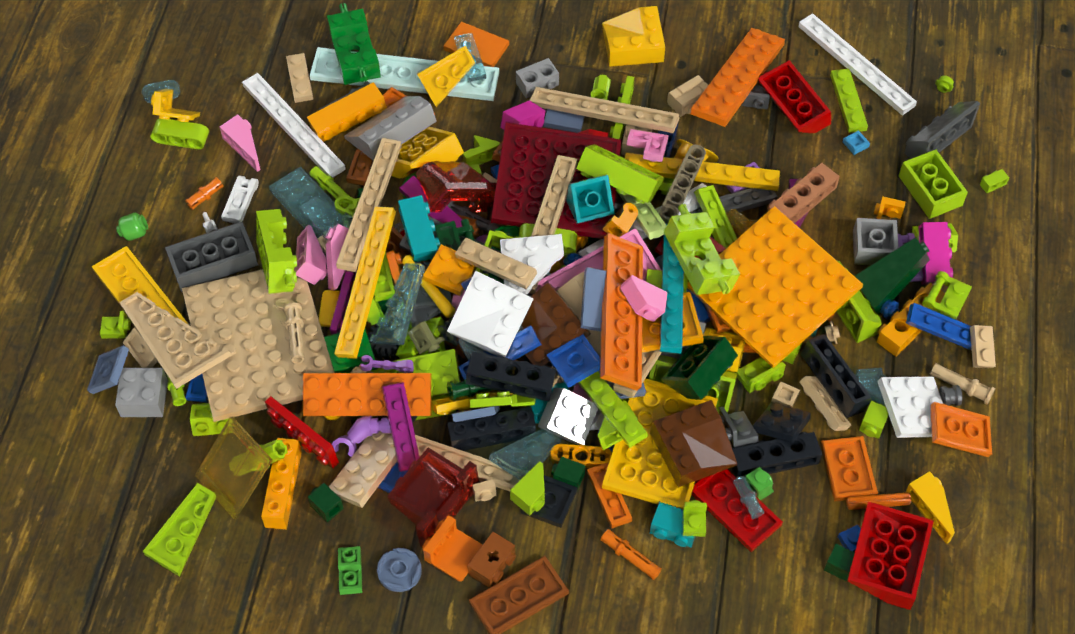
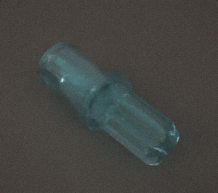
(748, 497)

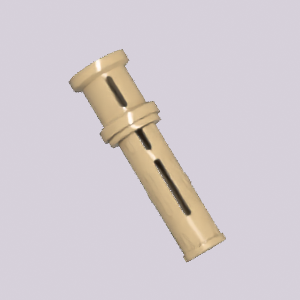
(294, 324)
(972, 387)

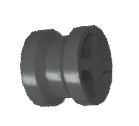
(951, 395)

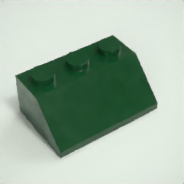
(700, 367)

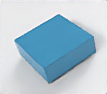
(856, 142)

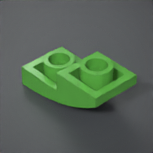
(350, 570)

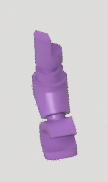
(360, 430)

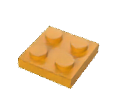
(448, 271)

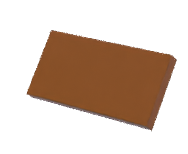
(518, 596)

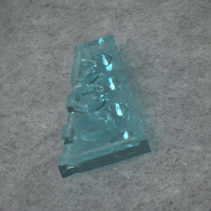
(396, 321)

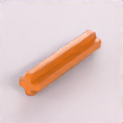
(887, 500)

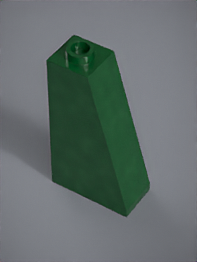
(892, 273)

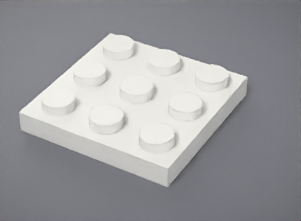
(909, 404)

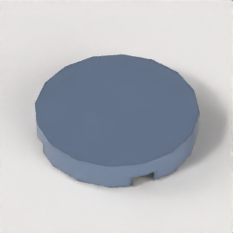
(399, 570)

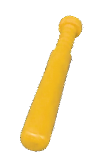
(434, 293)

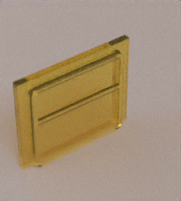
(233, 467)

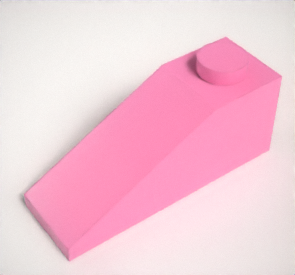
(239, 137)
(336, 238)
(310, 257)

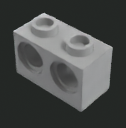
(541, 74)

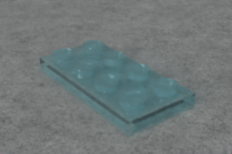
(295, 191)

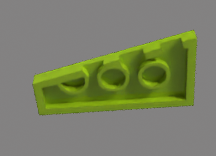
(178, 535)

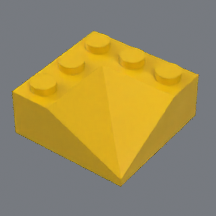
(634, 37)
(427, 147)

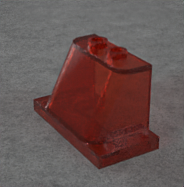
(455, 182)
(433, 491)

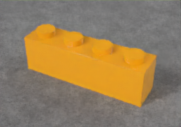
(347, 112)

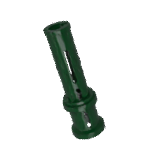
(462, 389)

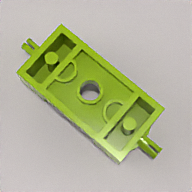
(690, 237)
(276, 261)

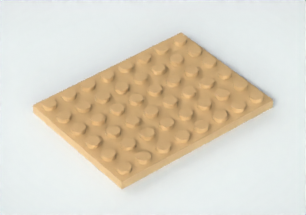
(251, 325)

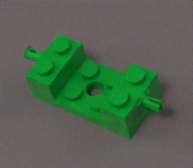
(351, 33)

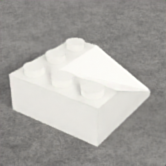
(489, 315)

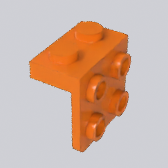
(450, 549)

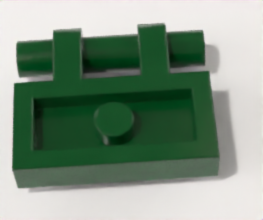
(449, 234)

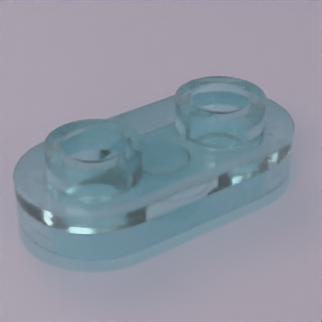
(148, 90)

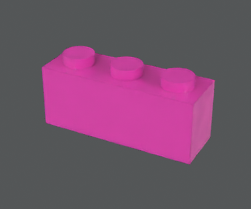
(936, 238)

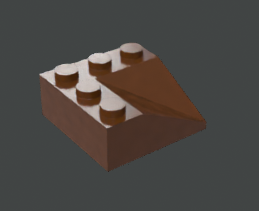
(552, 322)
(693, 443)

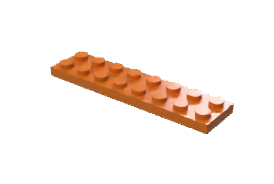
(737, 77)
(620, 324)

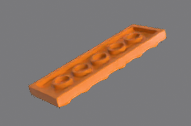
(362, 393)

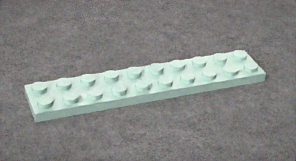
(402, 75)

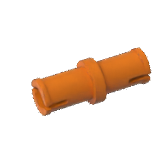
(204, 193)

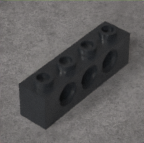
(835, 376)
(500, 380)
(492, 429)
(787, 460)

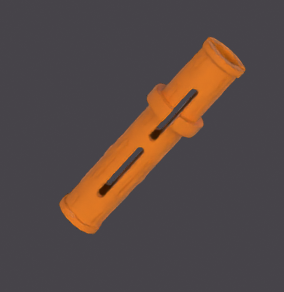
(628, 552)

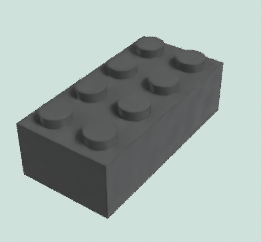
(212, 256)

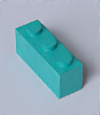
(418, 228)

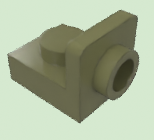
(424, 339)

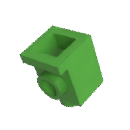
(761, 482)

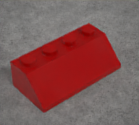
(796, 98)

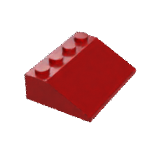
(890, 554)

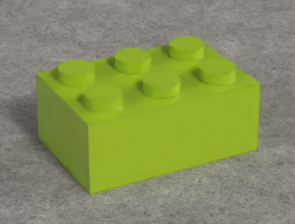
(932, 184)

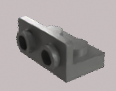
(757, 98)
(738, 428)

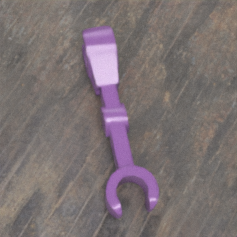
(404, 366)

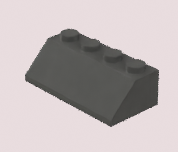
(943, 129)

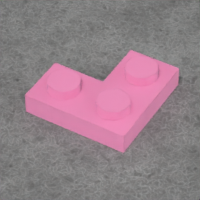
(654, 144)

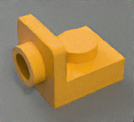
(889, 207)

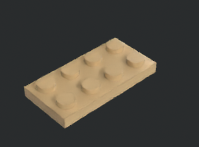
(365, 469)

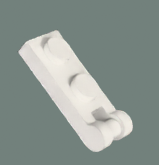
(239, 199)

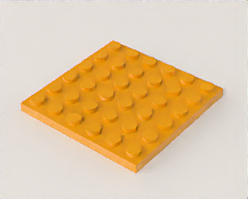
(782, 287)

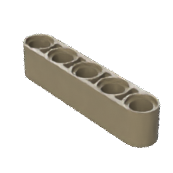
(692, 164)

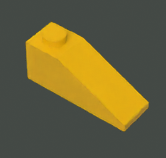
(931, 501)

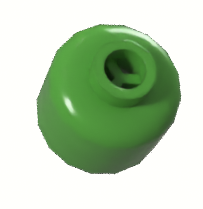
(132, 226)

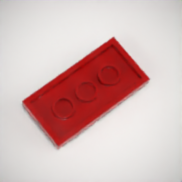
(300, 431)
(725, 505)

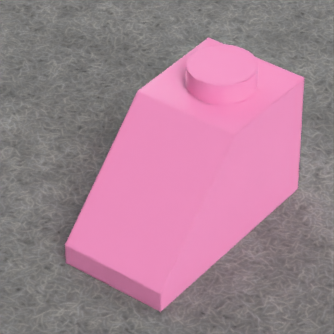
(644, 298)

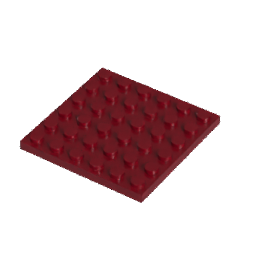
(525, 171)

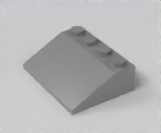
(397, 122)

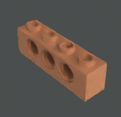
(806, 192)

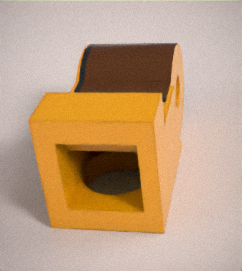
(622, 220)

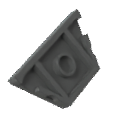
(424, 306)

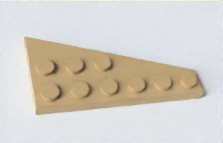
(173, 342)

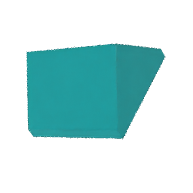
(590, 199)

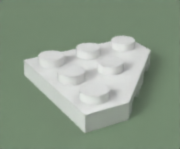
(535, 251)

